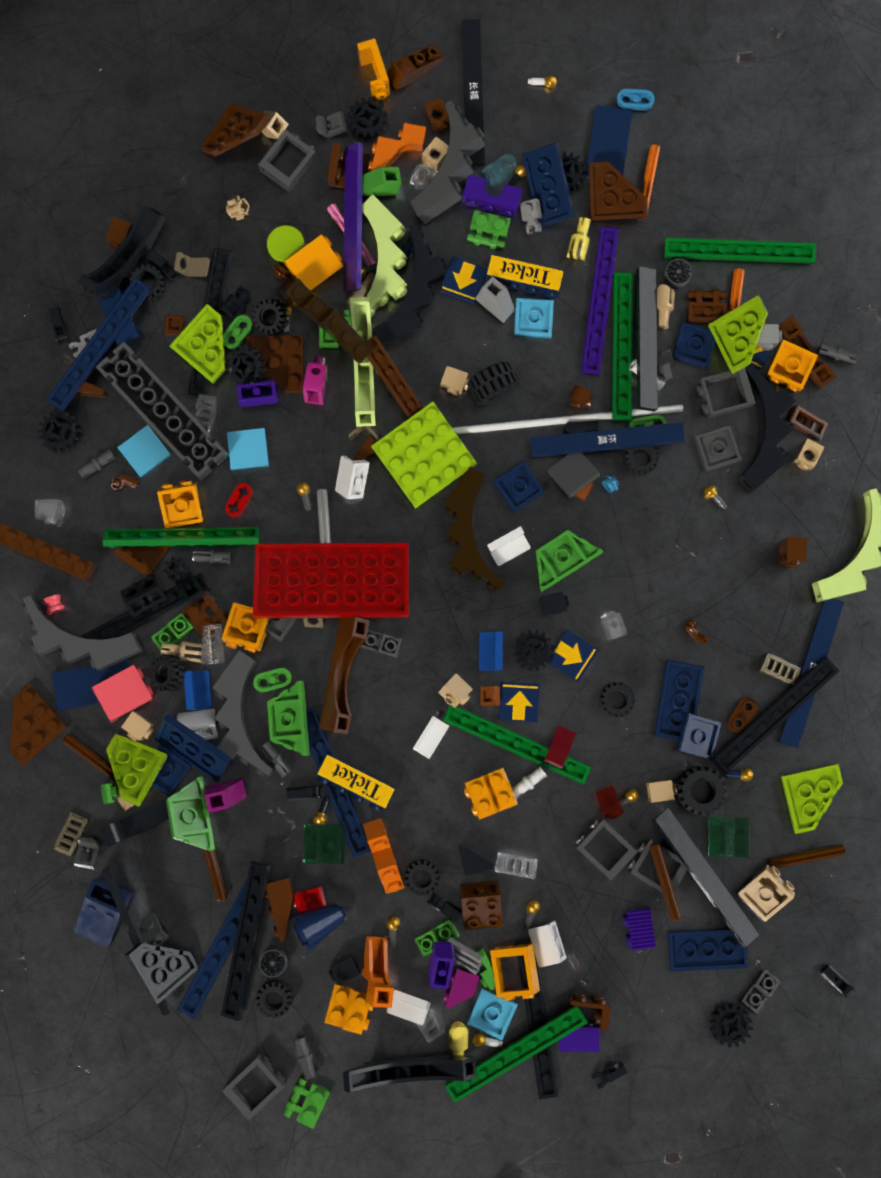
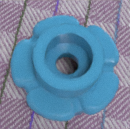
(610, 483)

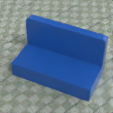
(491, 651)
(197, 690)

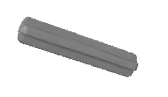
(323, 515)

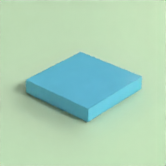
(533, 318)
(247, 449)
(144, 451)
(491, 1014)

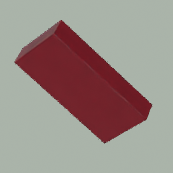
(560, 747)

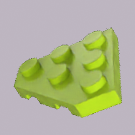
(739, 333)
(203, 344)
(134, 767)
(810, 795)

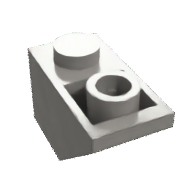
(496, 299)

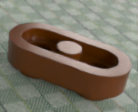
(742, 714)

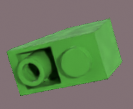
(381, 182)

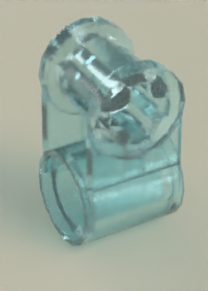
(497, 173)

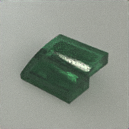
(729, 836)
(324, 844)

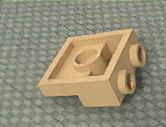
(767, 892)

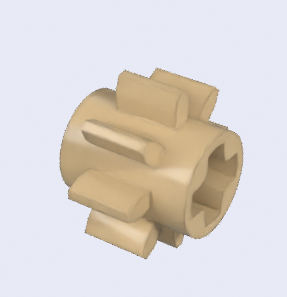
(237, 207)

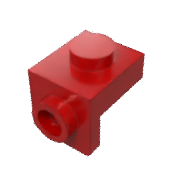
(309, 899)

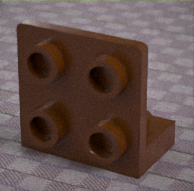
(336, 171)
(142, 557)
(481, 905)
(601, 1006)

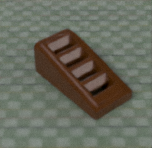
(91, 390)
(796, 424)
(366, 451)

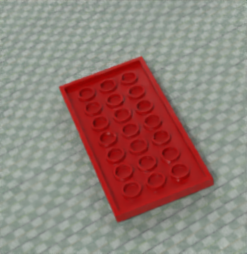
(331, 580)

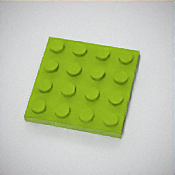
(423, 454)

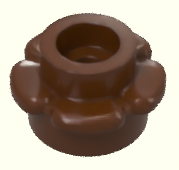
(280, 271)

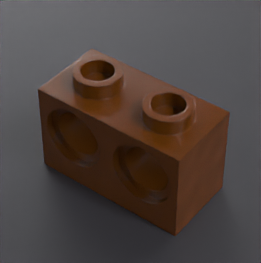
(793, 551)

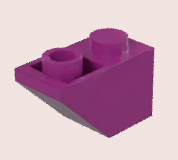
(224, 794)
(462, 987)

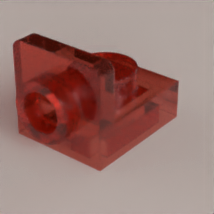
(609, 803)

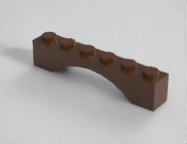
(47, 553)
(349, 638)

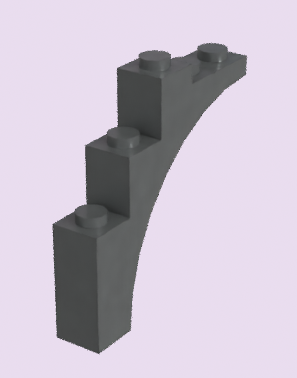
(444, 188)
(51, 637)
(232, 686)

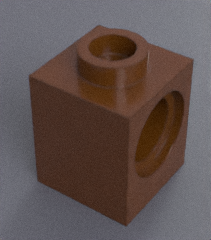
(436, 107)
(118, 232)

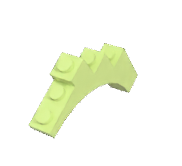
(390, 257)
(364, 371)
(867, 556)

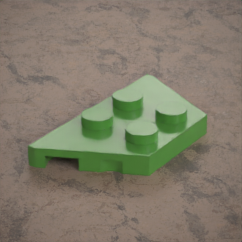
(563, 557)
(289, 719)
(190, 816)

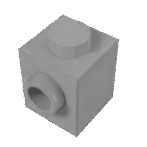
(769, 337)

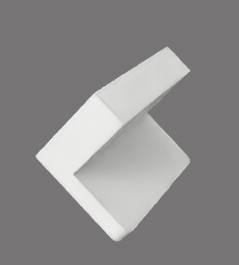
(351, 478)
(508, 546)
(200, 722)
(431, 737)
(547, 944)
(409, 1007)

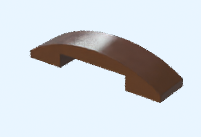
(792, 332)

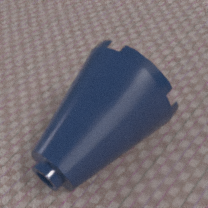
(317, 924)

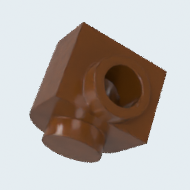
(580, 397)

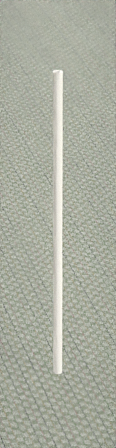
(560, 420)

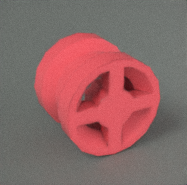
(53, 604)

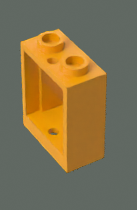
(531, 971)

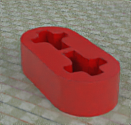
(242, 503)

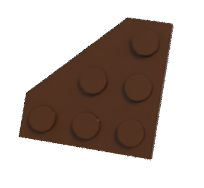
(233, 128)
(613, 195)
(283, 360)
(32, 725)

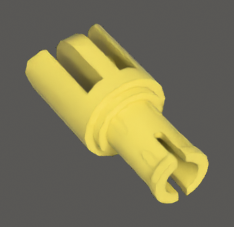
(579, 240)
(458, 1038)

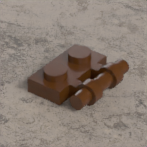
(706, 311)
(199, 617)

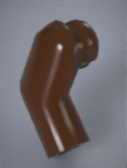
(124, 480)
(695, 634)

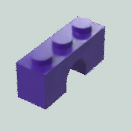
(506, 202)

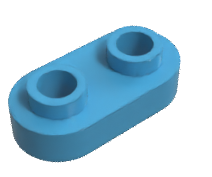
(635, 97)

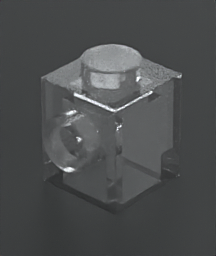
(49, 511)
(613, 625)

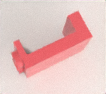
(123, 693)

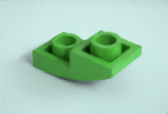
(172, 632)
(109, 793)
(439, 933)
(487, 976)

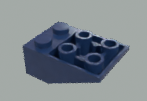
(99, 914)

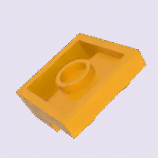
(791, 366)
(180, 504)
(244, 630)
(490, 793)
(348, 1009)

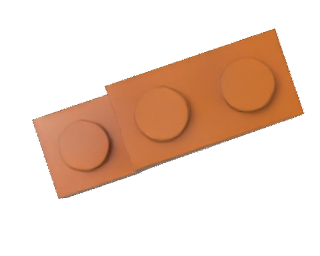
(388, 150)
(383, 856)
(376, 972)

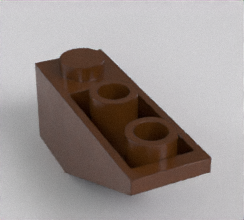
(412, 66)
(281, 900)

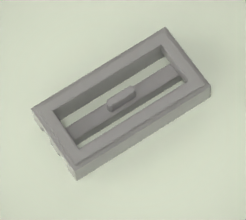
(463, 958)

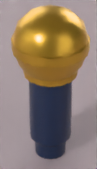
(745, 774)

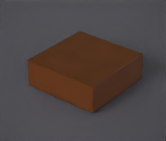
(174, 325)

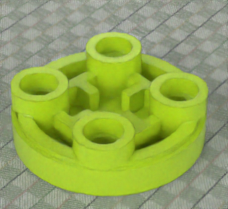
(284, 242)

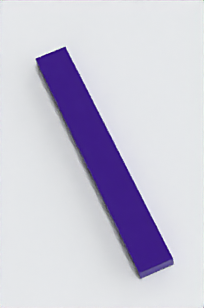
(353, 218)
(599, 301)

